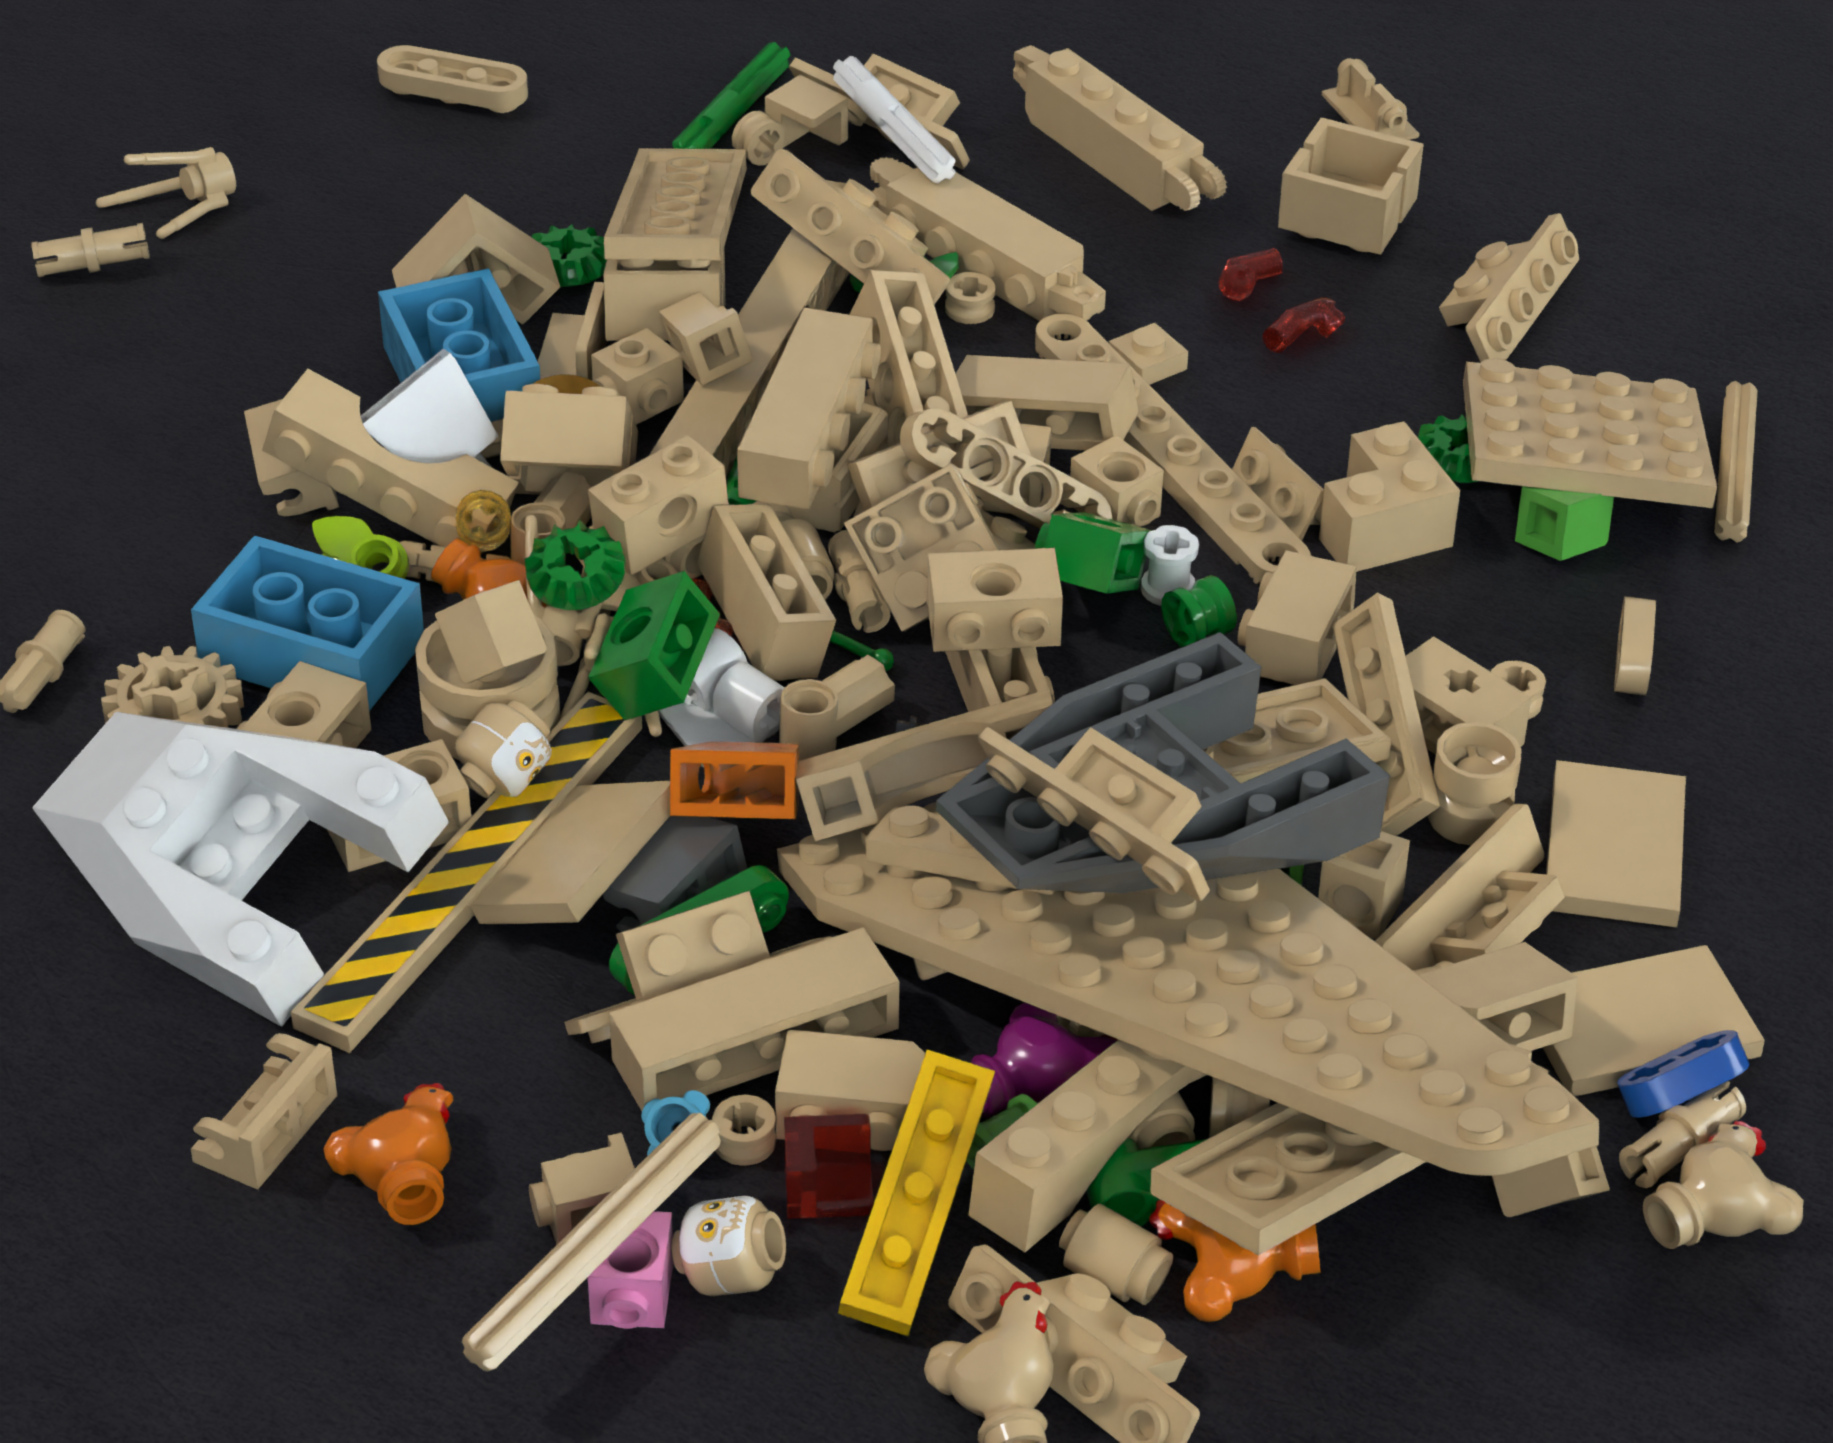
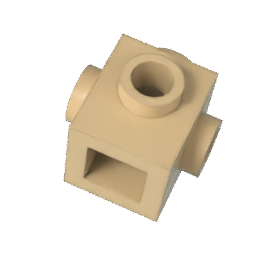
(642, 370)

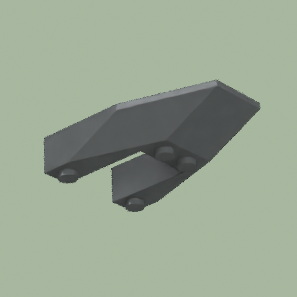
(1167, 718)

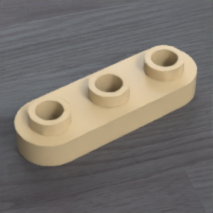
(453, 78)

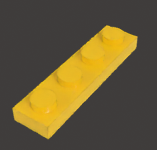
(916, 1193)

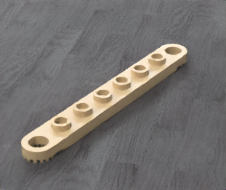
(1192, 470)

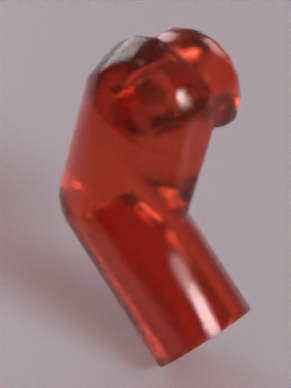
(1242, 272)
(1298, 319)

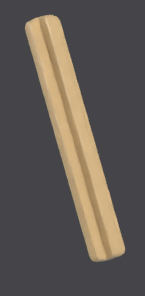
(1736, 462)

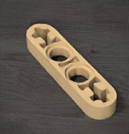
(1009, 468)

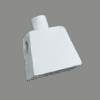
(432, 415)

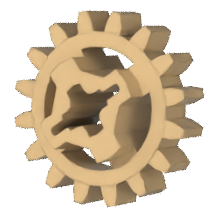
(177, 689)

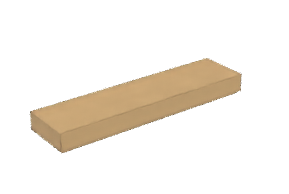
(1382, 690)

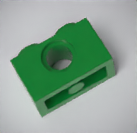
(1095, 551)
(654, 646)

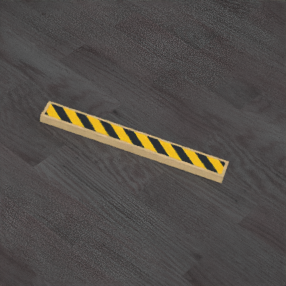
(439, 898)

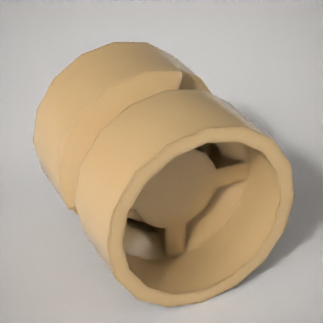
(1473, 779)

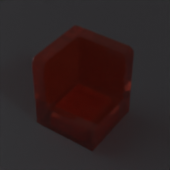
(828, 1166)

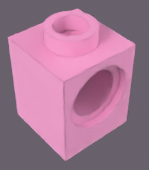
(635, 1279)

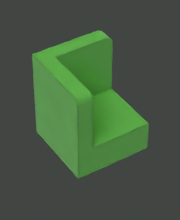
(1563, 521)

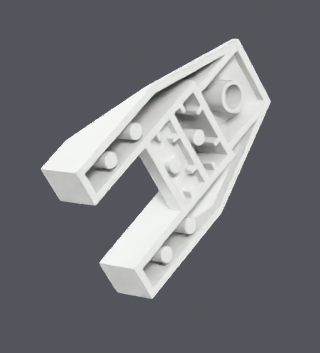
(191, 815)

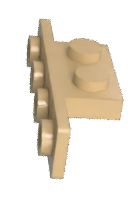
(922, 97)
(844, 222)
(1510, 288)
(1115, 797)
(1480, 900)
(685, 951)
(1101, 1353)

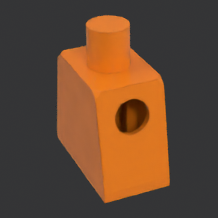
(738, 780)

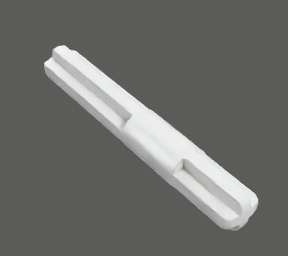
(894, 119)

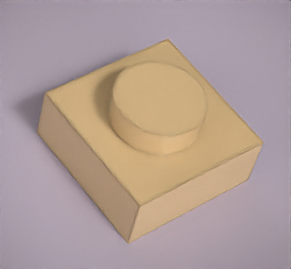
(1151, 353)

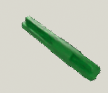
(734, 99)

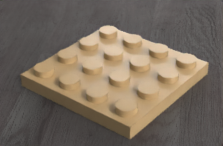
(1587, 433)

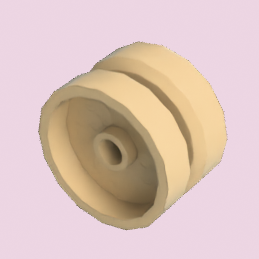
(451, 705)

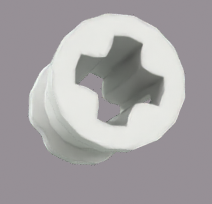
(1170, 558)

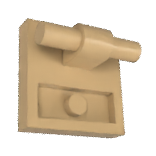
(900, 532)

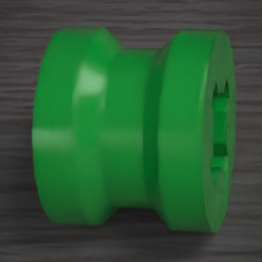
(1199, 611)

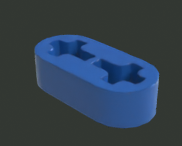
(1683, 1073)

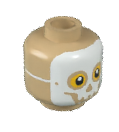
(503, 749)
(729, 1246)

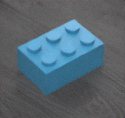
(469, 321)
(309, 608)

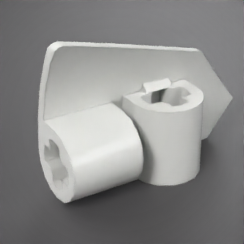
(726, 699)

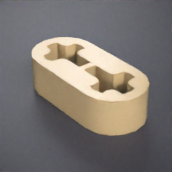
(1635, 646)

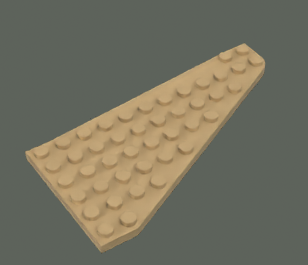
(1239, 986)

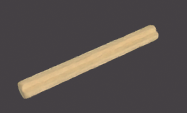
(590, 1242)

